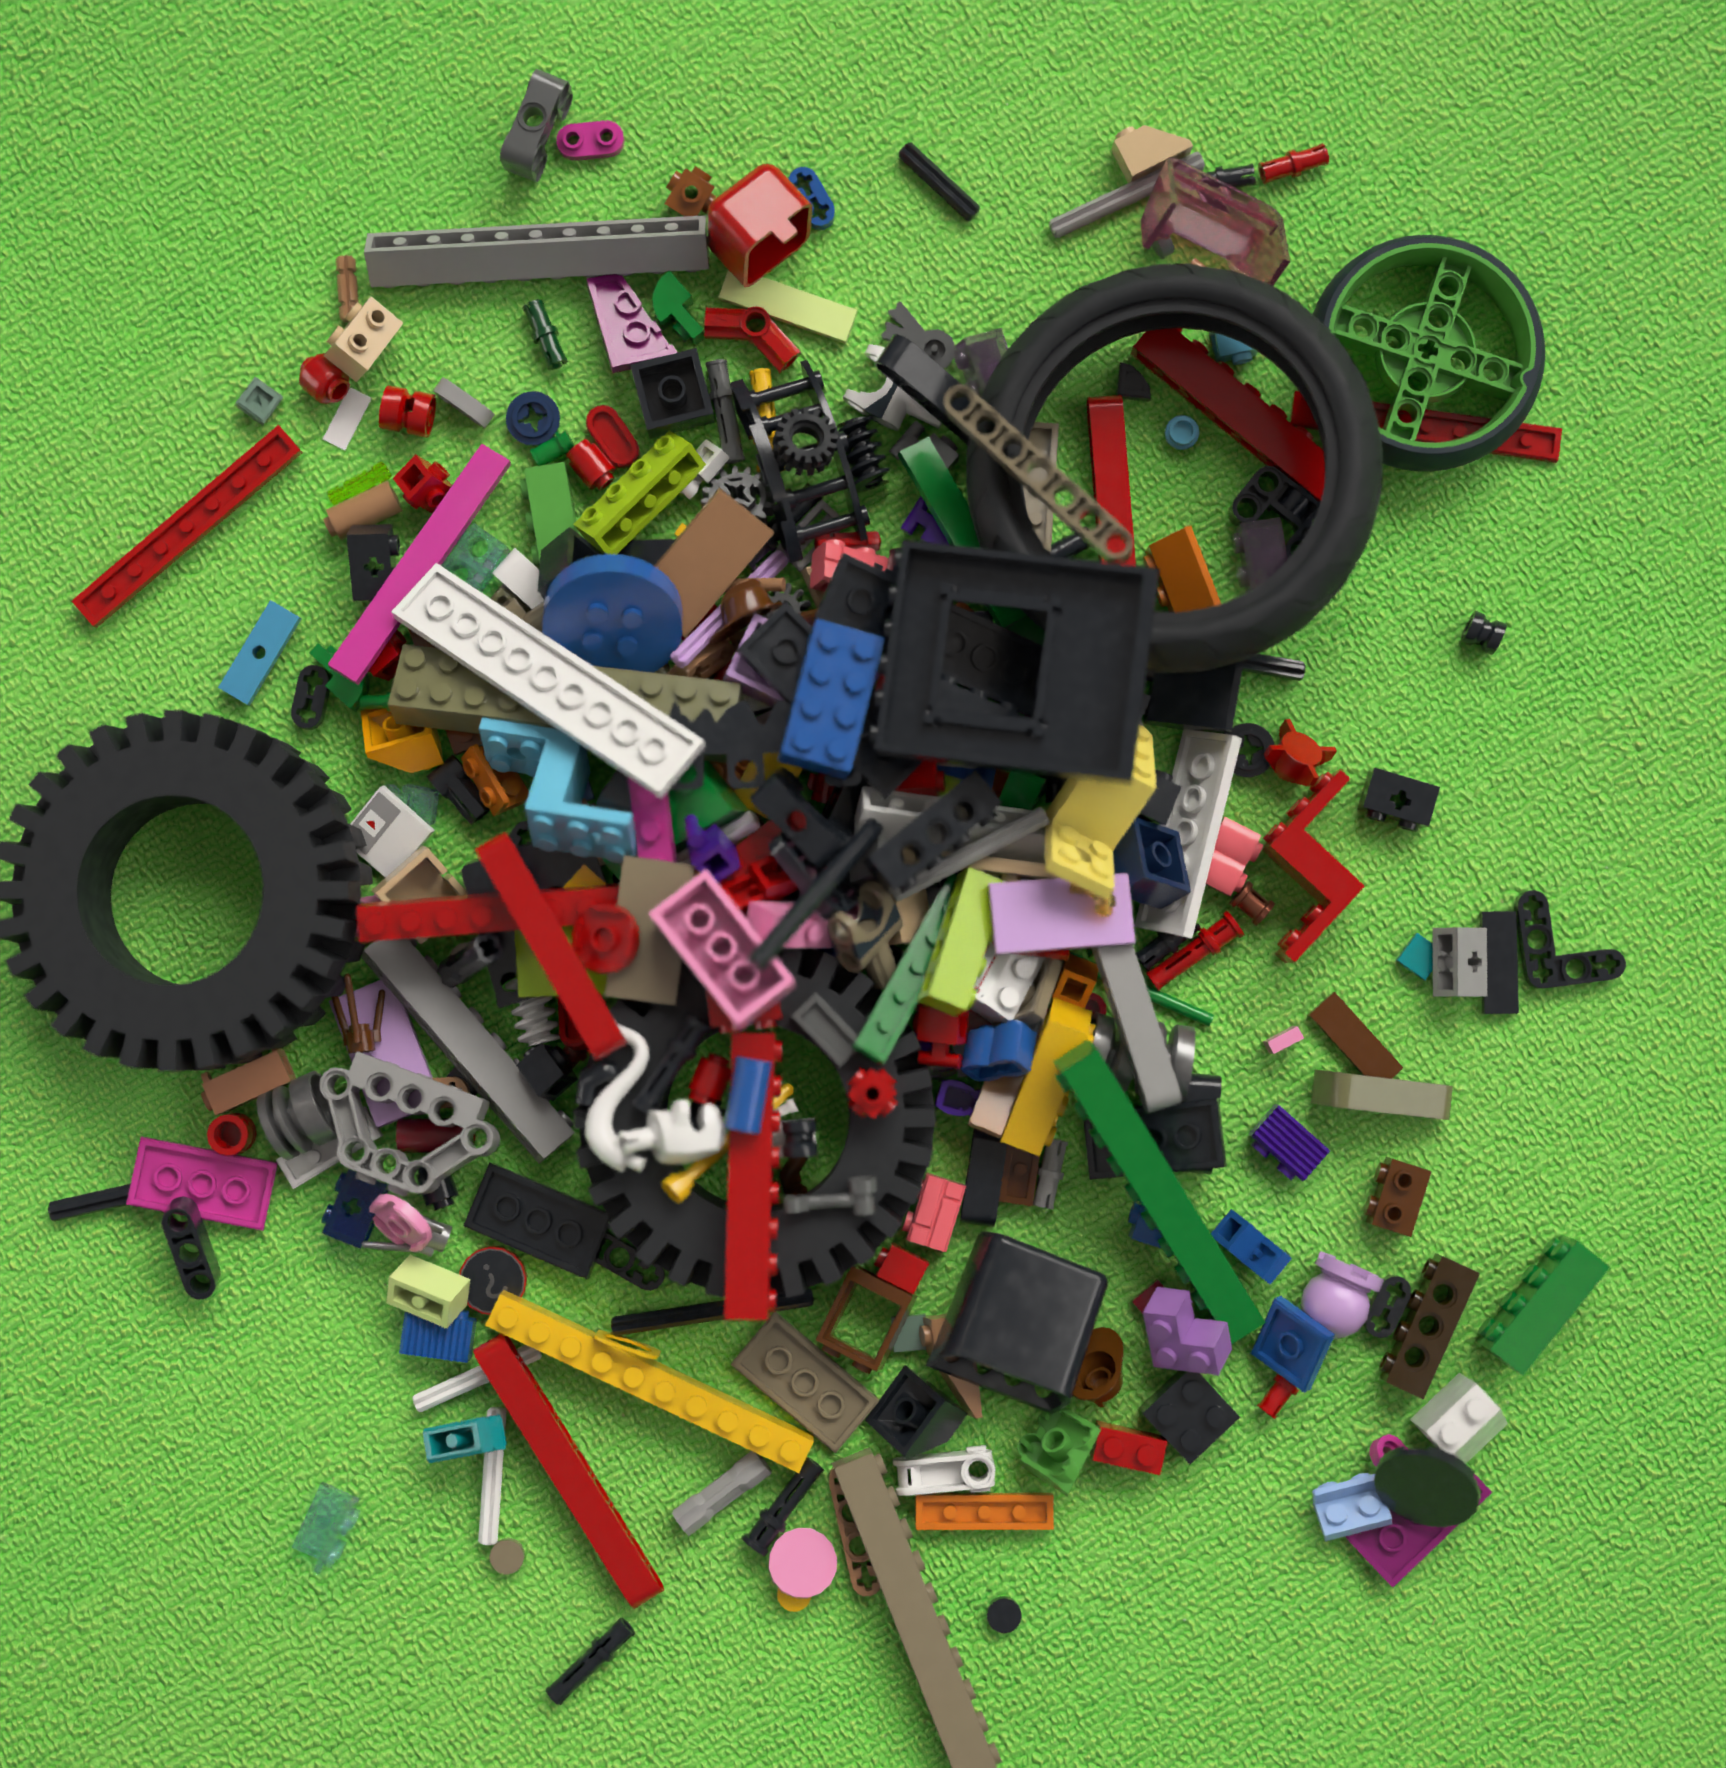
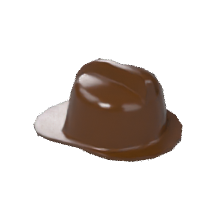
(739, 607)
(1101, 1368)

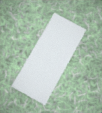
(347, 418)

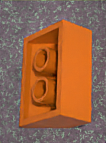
(1182, 572)

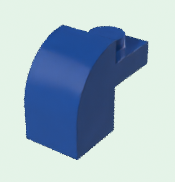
(1250, 1246)

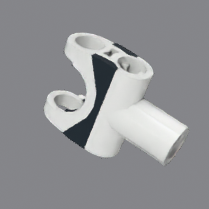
(888, 403)

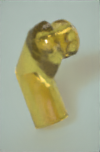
(1103, 906)

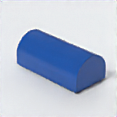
(748, 1095)

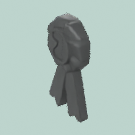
(933, 342)

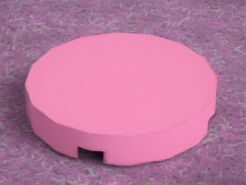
(400, 1222)
(802, 1563)

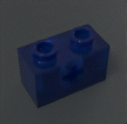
(358, 1226)

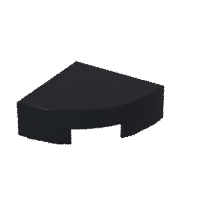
(1132, 384)

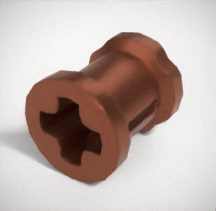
(1252, 903)

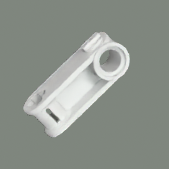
(944, 1472)

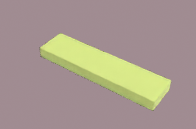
(792, 306)

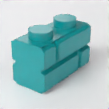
(464, 1438)

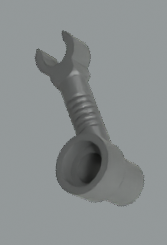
(859, 1197)

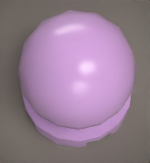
(1339, 1295)

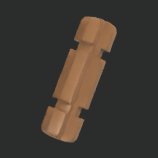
(346, 284)

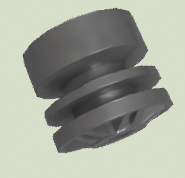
(296, 1116)

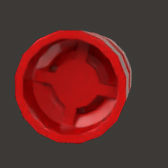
(395, 409)

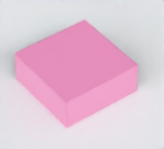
(1283, 1039)

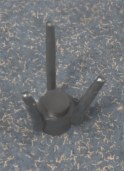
(439, 1239)

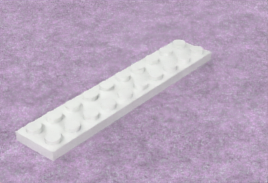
(549, 680)

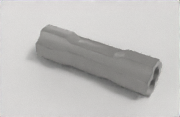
(703, 1506)

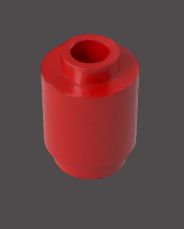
(591, 465)
(710, 1079)

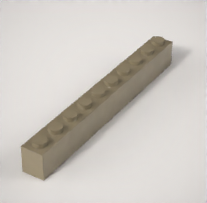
(913, 1611)

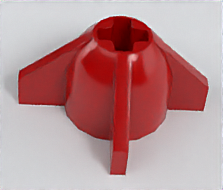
(1297, 756)

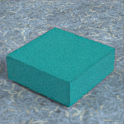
(1417, 956)

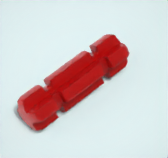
(852, 540)

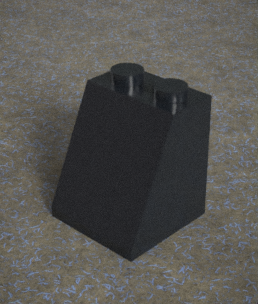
(1194, 699)

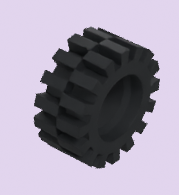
(811, 425)

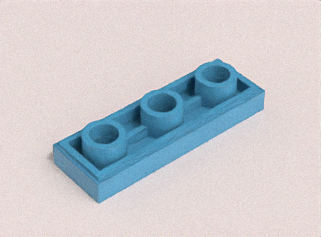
(270, 633)

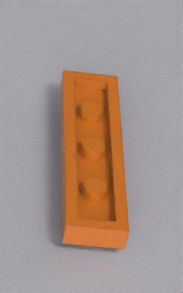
(985, 1511)

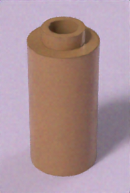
(363, 509)

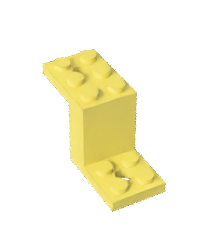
(1091, 820)

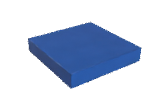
(1292, 1344)

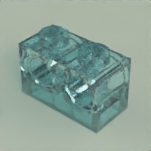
(478, 568)

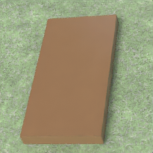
(712, 554)

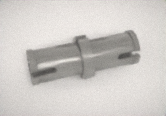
(1049, 1174)

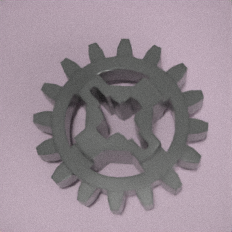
(743, 488)

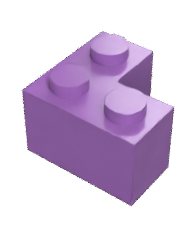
(1180, 1339)

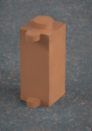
(246, 1082)

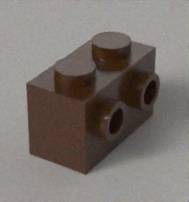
(1397, 1196)

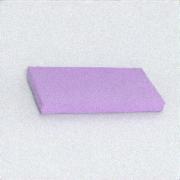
(1049, 917)
(397, 1046)

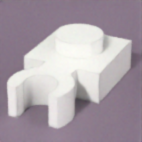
(714, 459)

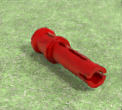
(1209, 941)

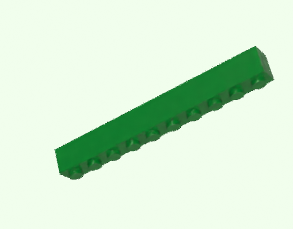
(1156, 1188)

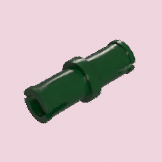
(545, 334)

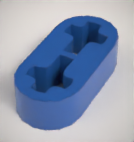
(818, 194)

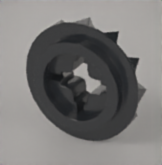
(1257, 737)

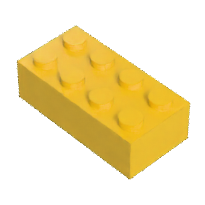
(1040, 1096)

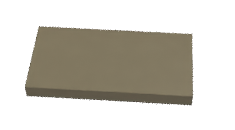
(657, 966)
(805, 1382)

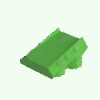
(1058, 1448)

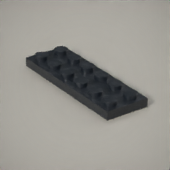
(777, 656)

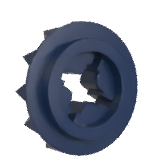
(519, 410)

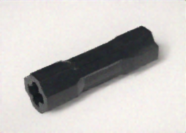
(478, 953)

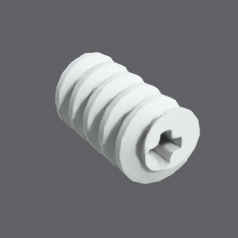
(534, 1018)

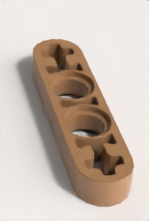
(849, 1531)

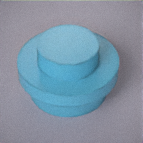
(1181, 432)

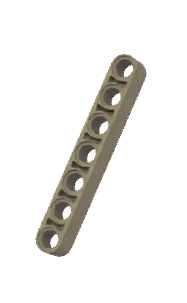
(1033, 458)

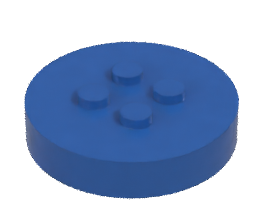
(614, 613)

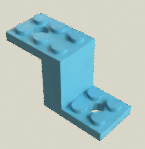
(557, 791)

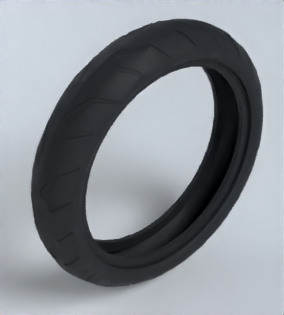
(1279, 330)

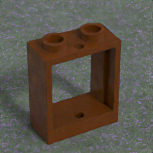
(869, 1280)

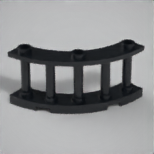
(760, 428)

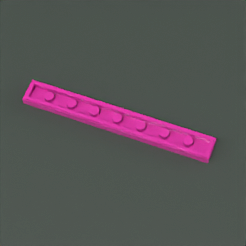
(429, 547)

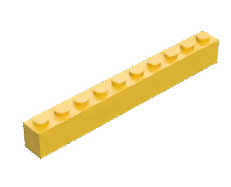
(651, 1381)

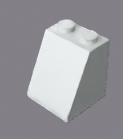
(1460, 1418)

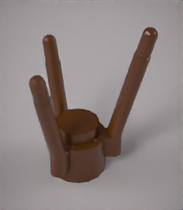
(358, 1036)

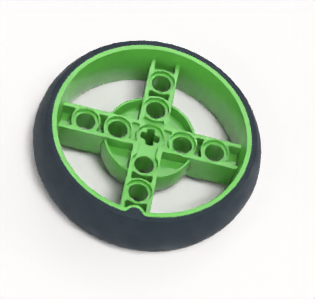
(1454, 265)

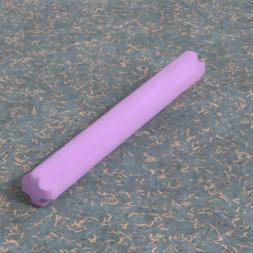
(701, 635)

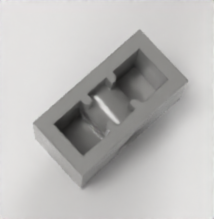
(1459, 961)

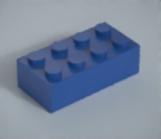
(830, 699)

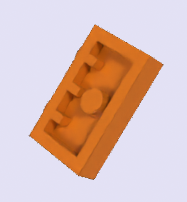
(496, 789)

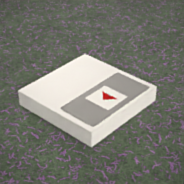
(390, 831)

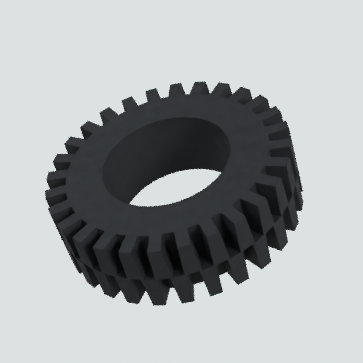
(68, 870)
(810, 1244)

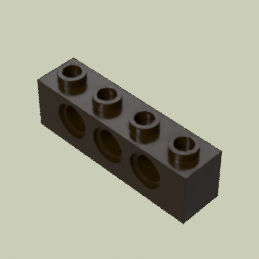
(1432, 1345)

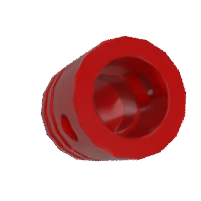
(231, 1134)

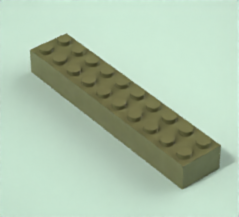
(446, 695)

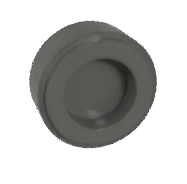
(1163, 247)

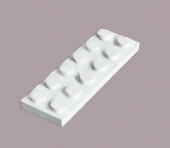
(1205, 773)

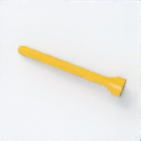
(678, 1185)

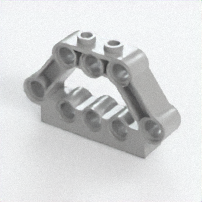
(353, 1127)

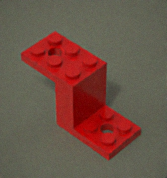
(1311, 867)

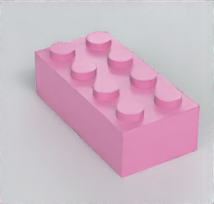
(716, 947)

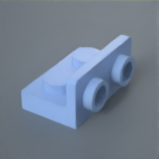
(1349, 1507)

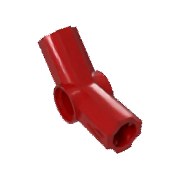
(771, 341)

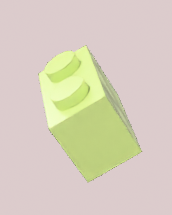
(428, 1291)

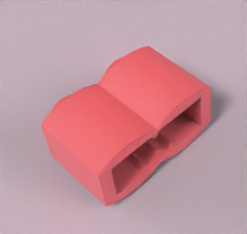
(1231, 854)

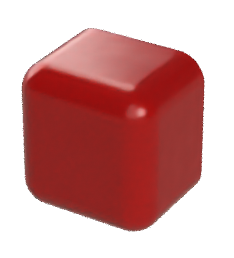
(758, 223)

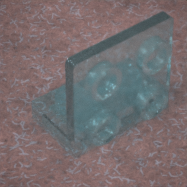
(325, 1524)

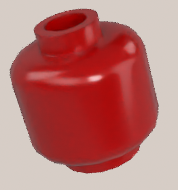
(323, 380)

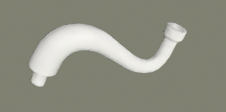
(599, 1120)

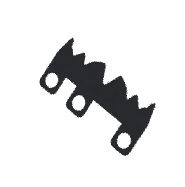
(743, 738)

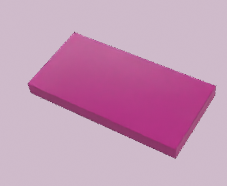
(224, 1187)

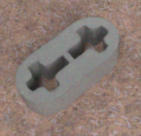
(463, 402)

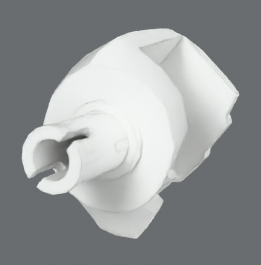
(673, 1137)

